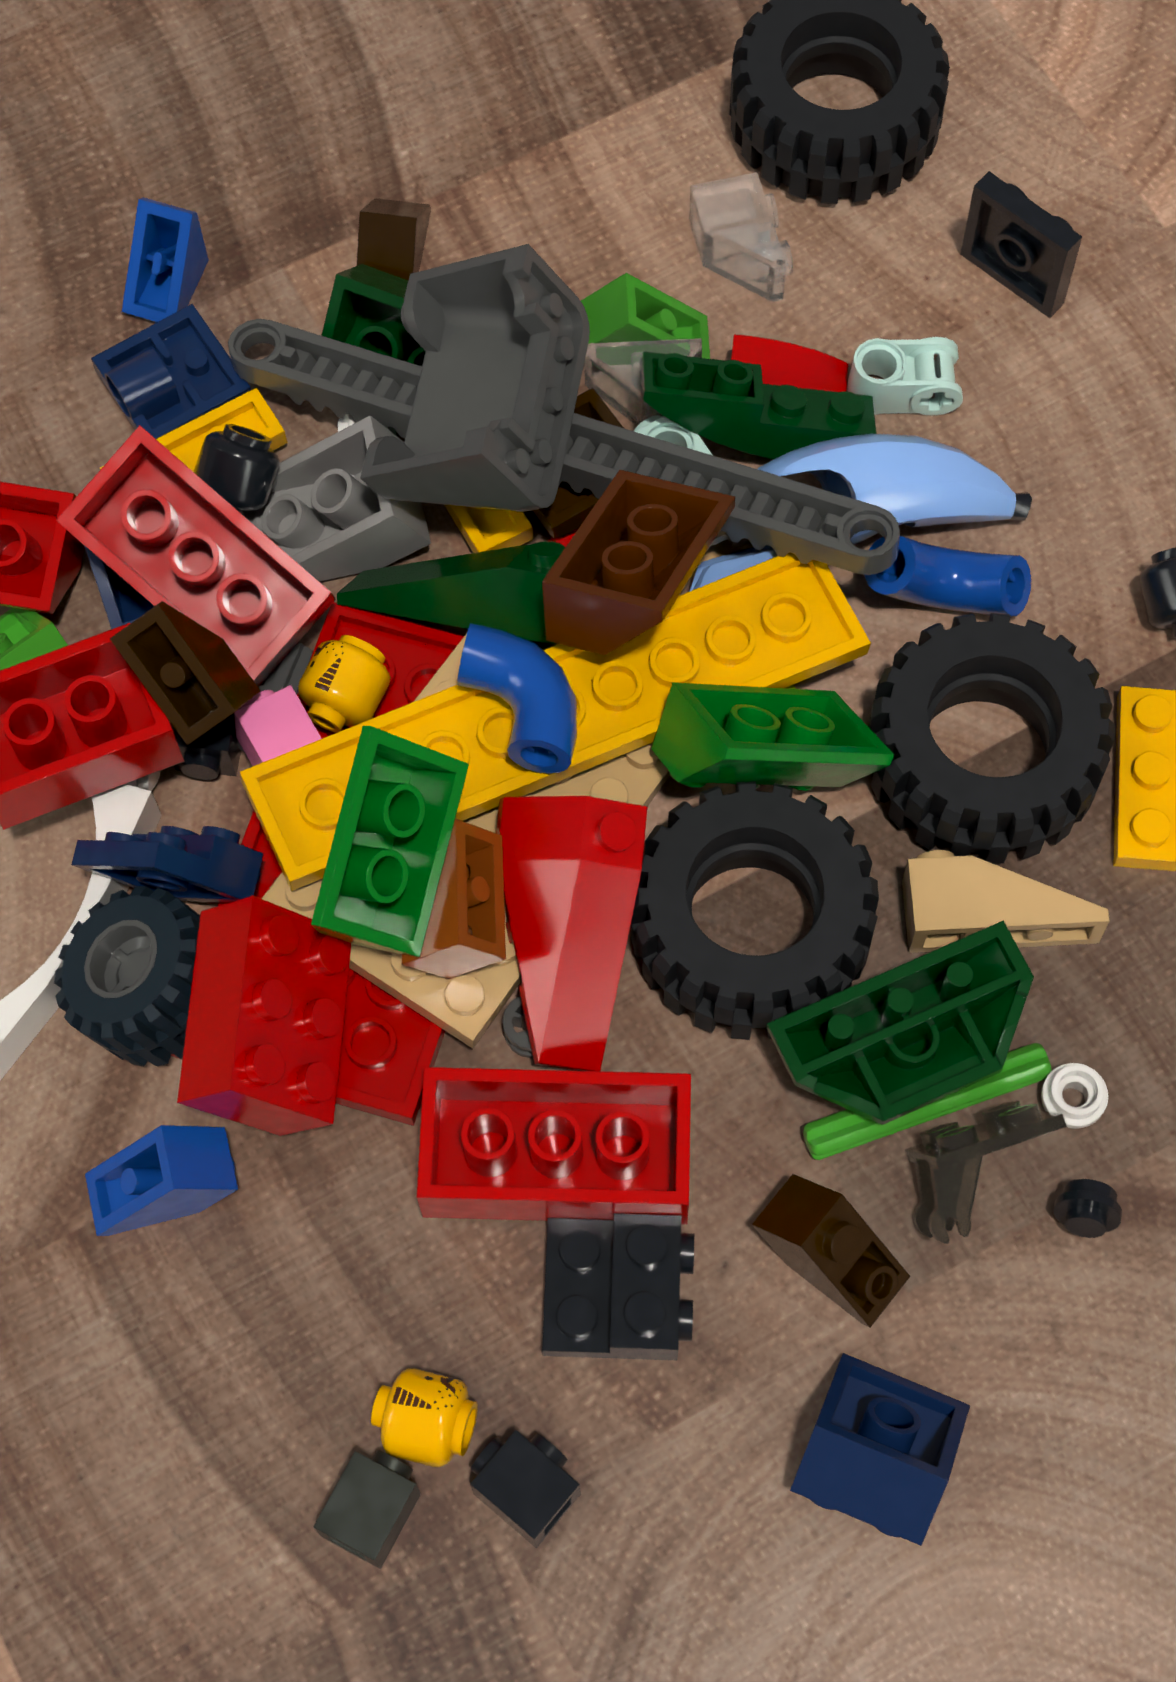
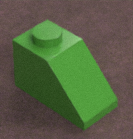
(638, 312)

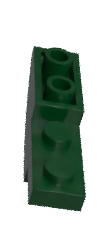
(738, 411)

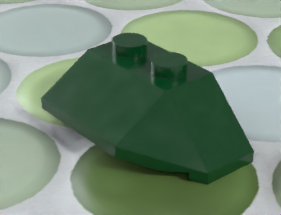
(911, 1029)

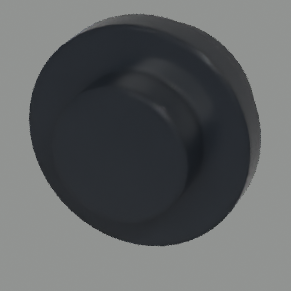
(1088, 1208)

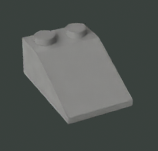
(331, 516)

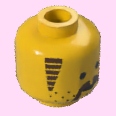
(344, 683)
(425, 1417)

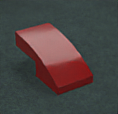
(791, 364)

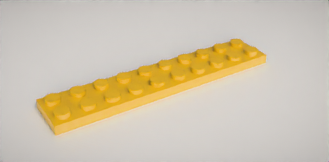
(744, 630)

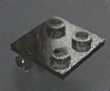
(952, 1159)

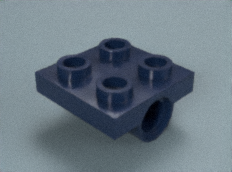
(169, 373)

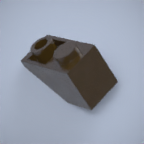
(831, 1248)

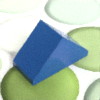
(163, 261)

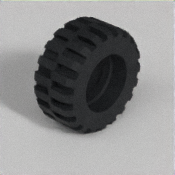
(833, 149)
(1004, 667)
(767, 834)

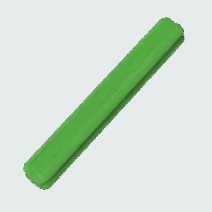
(849, 1129)

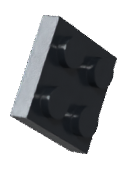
(1020, 244)

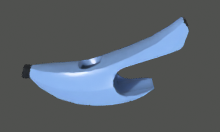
(903, 474)

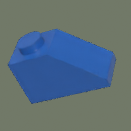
(161, 1178)

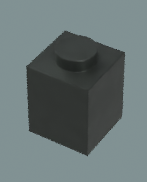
(369, 1507)

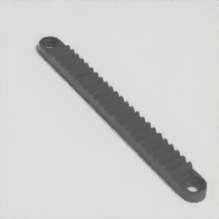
(766, 509)

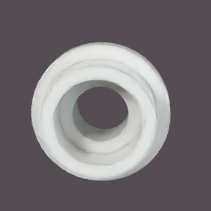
(1082, 1079)

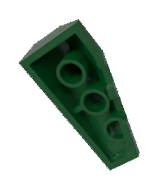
(478, 588)

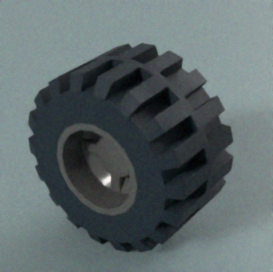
(131, 975)

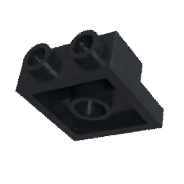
(617, 1287)

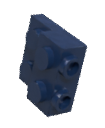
(176, 860)

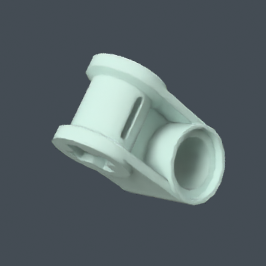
(908, 375)

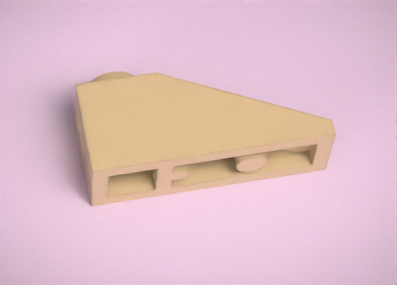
(963, 894)

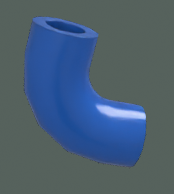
(954, 579)
(533, 687)

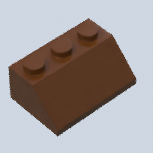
(629, 560)

